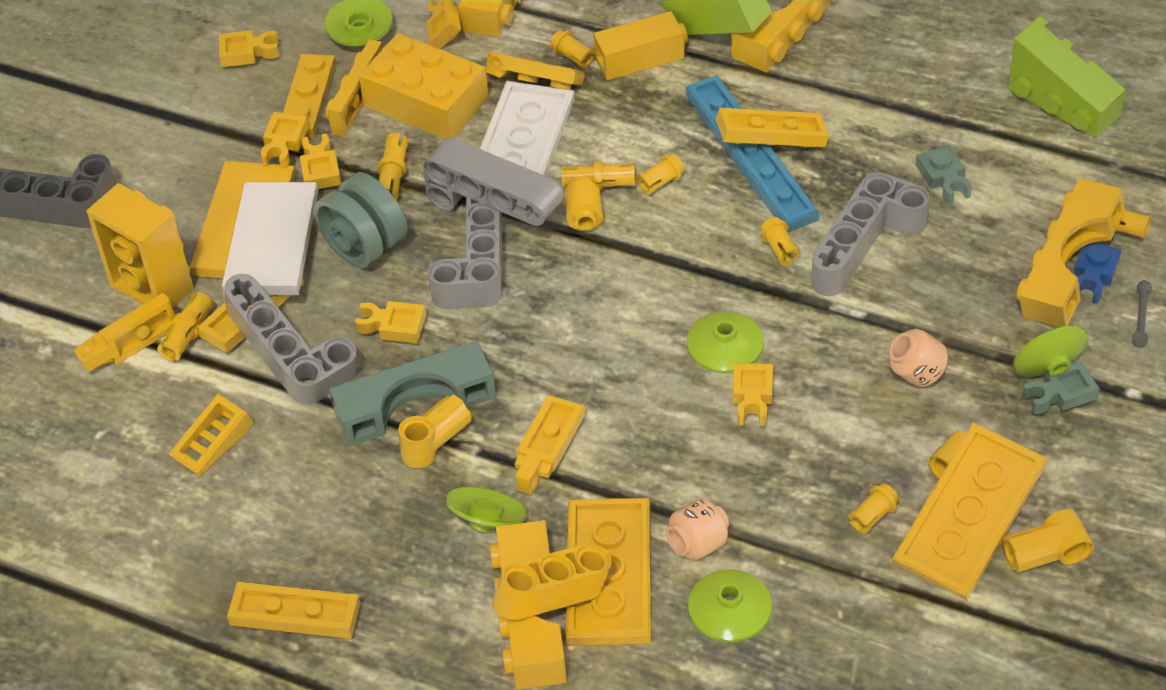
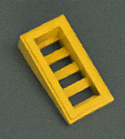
(210, 418)

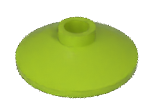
(358, 21)
(724, 339)
(1051, 352)
(485, 508)
(730, 619)

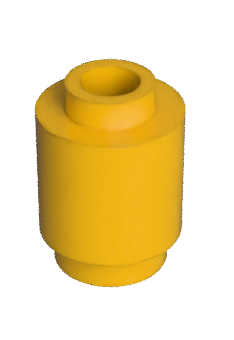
(583, 204)

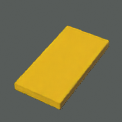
(218, 229)
(970, 511)
(624, 605)

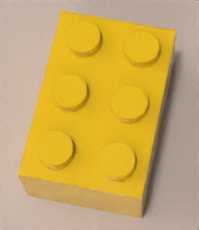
(424, 86)
(140, 246)

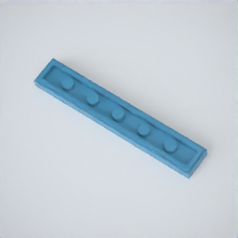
(756, 161)

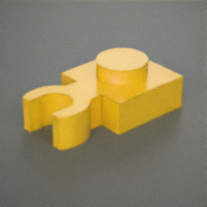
(444, 22)
(242, 47)
(281, 135)
(320, 163)
(396, 323)
(752, 390)

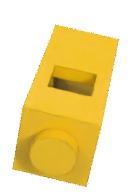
(639, 45)

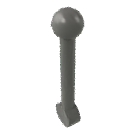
(1140, 338)

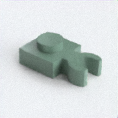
(944, 170)
(1067, 389)

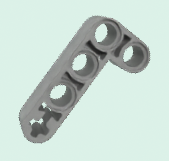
(467, 171)
(876, 203)
(478, 277)
(281, 336)

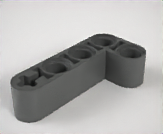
(55, 197)

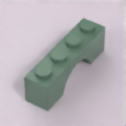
(369, 402)

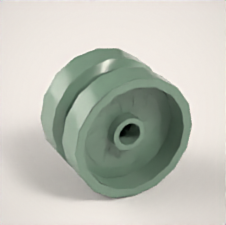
(360, 220)

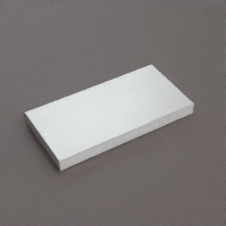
(528, 124)
(273, 234)

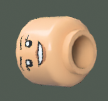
(918, 357)
(697, 529)

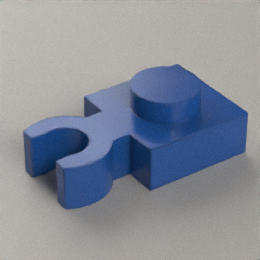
(1096, 268)

